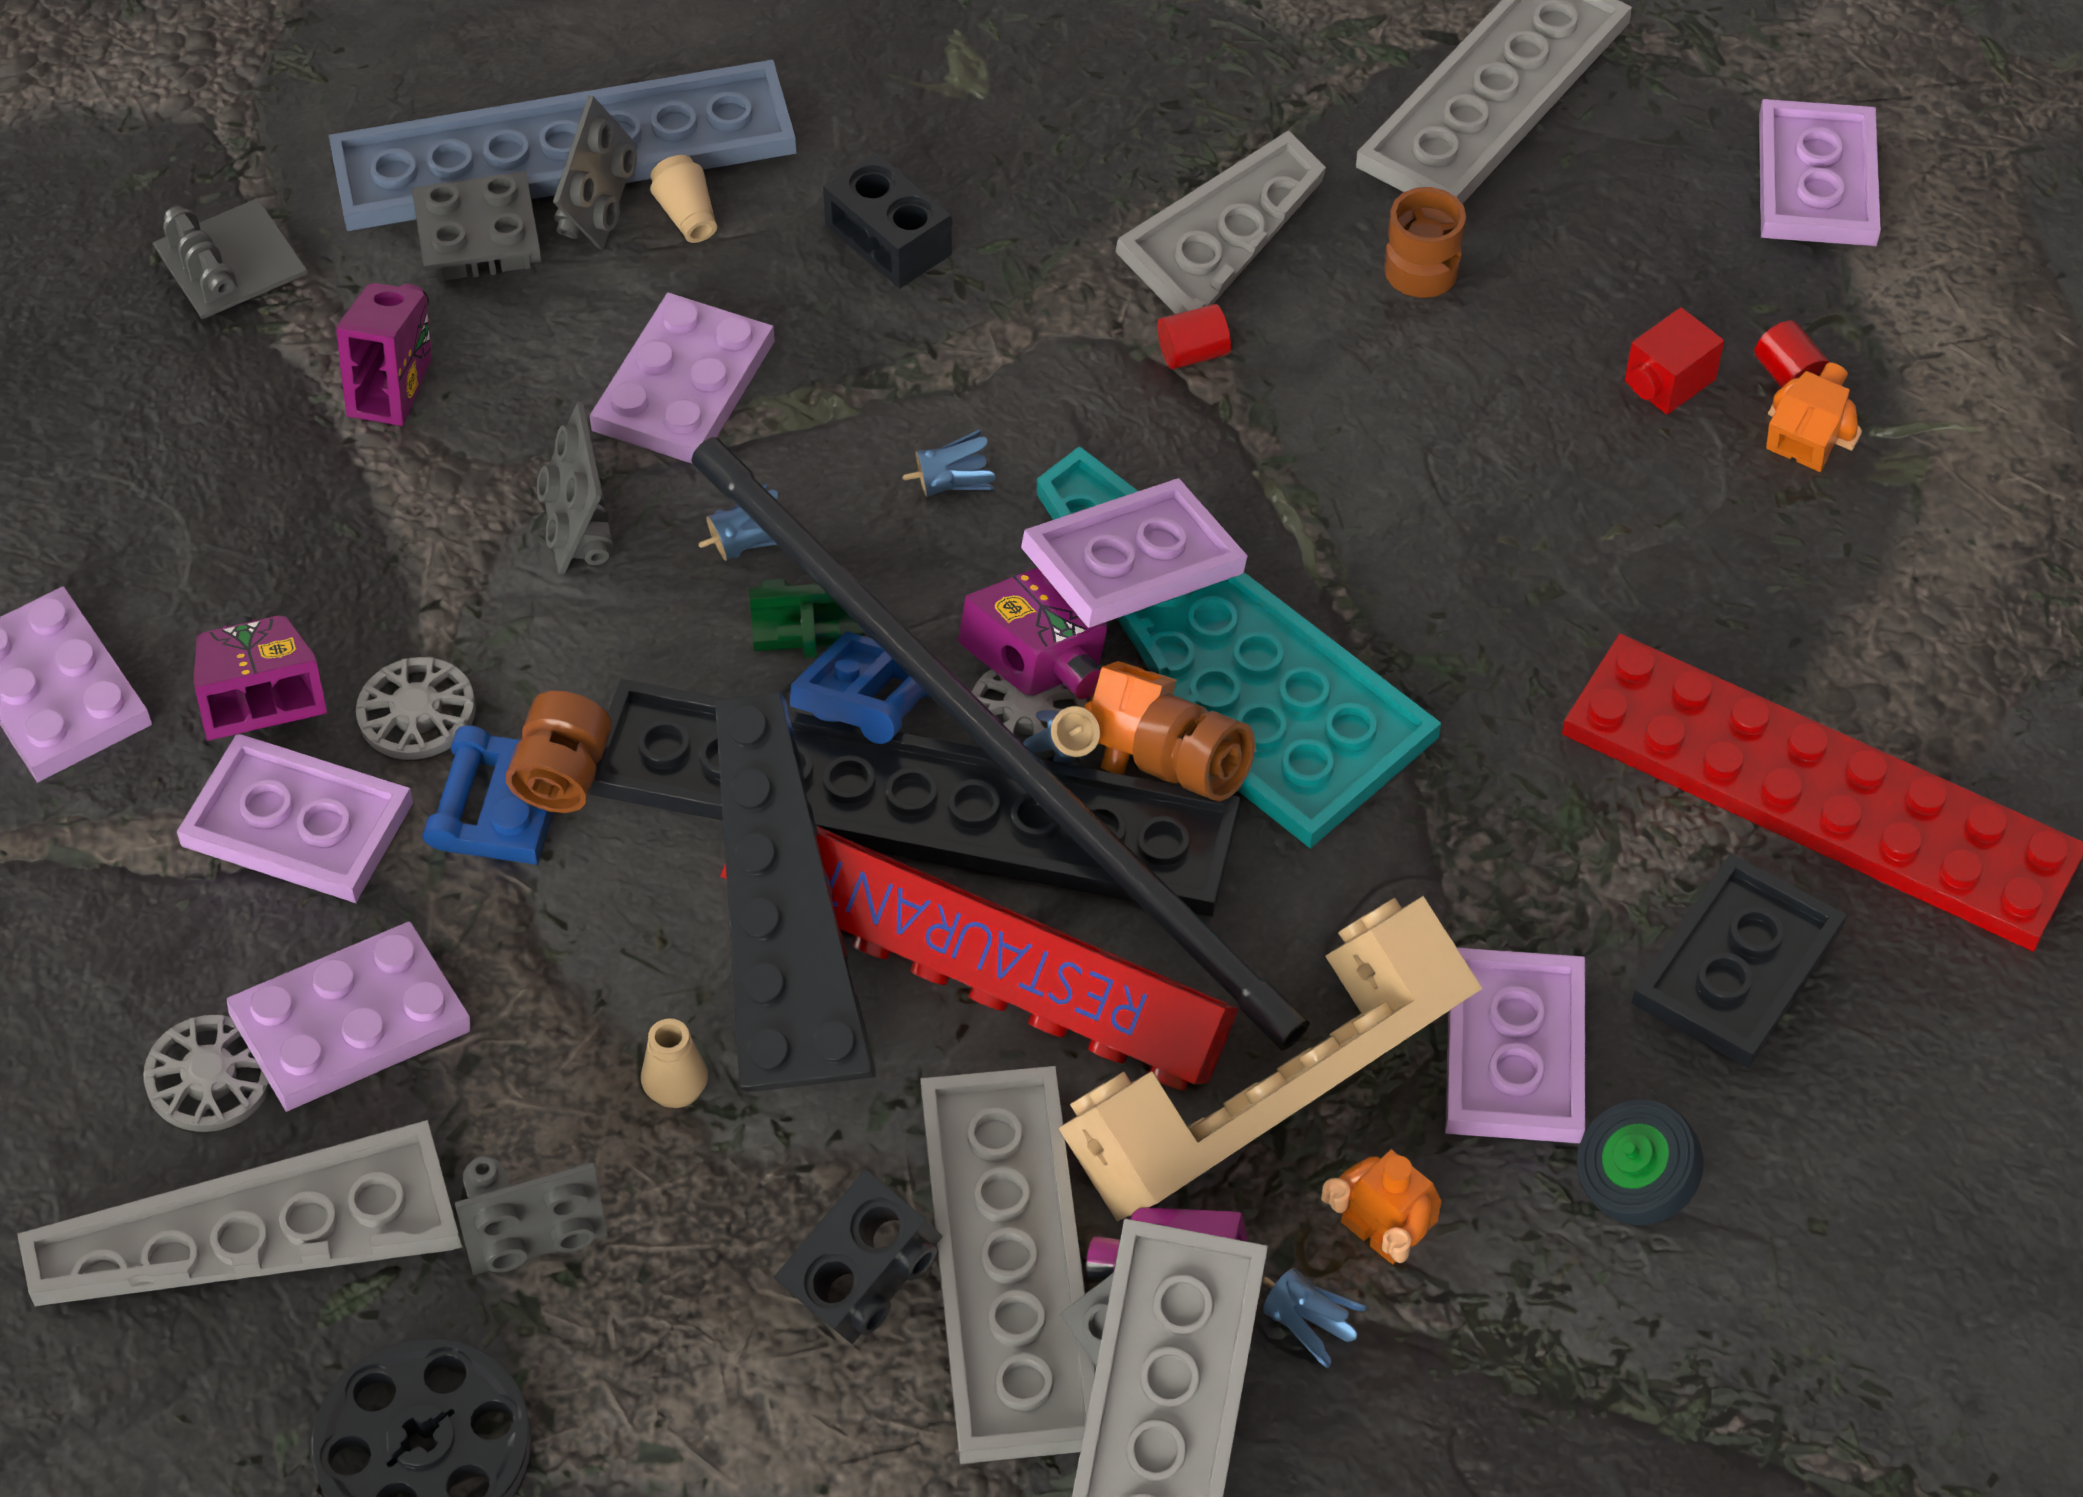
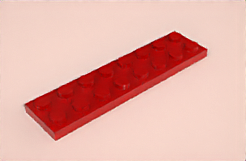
(1826, 791)

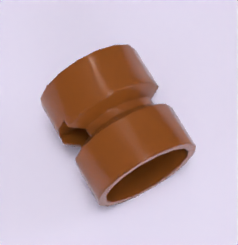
(1424, 242)
(1194, 747)
(559, 751)

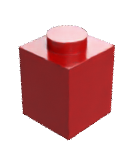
(1673, 361)

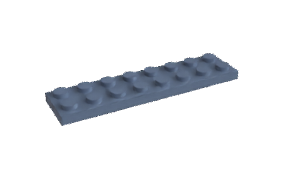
(707, 115)

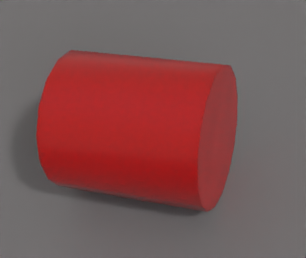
(1194, 336)
(1789, 353)

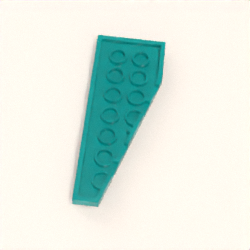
(1318, 714)

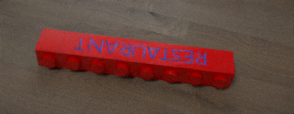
(1025, 964)

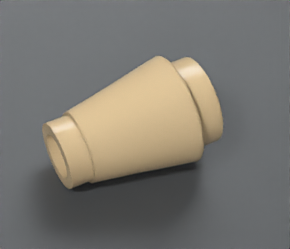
(684, 195)
(672, 1065)

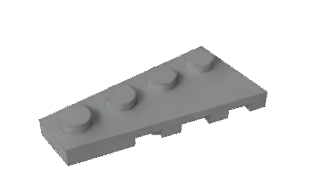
(1219, 228)

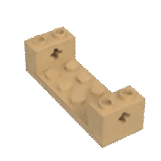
(1401, 979)

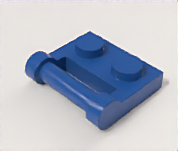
(847, 679)
(506, 824)

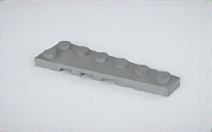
(292, 1215)

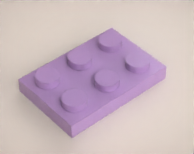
(1819, 172)
(682, 377)
(1133, 552)
(61, 687)
(295, 817)
(348, 1015)
(1518, 1048)

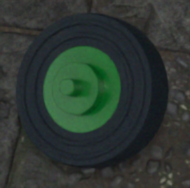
(1640, 1162)

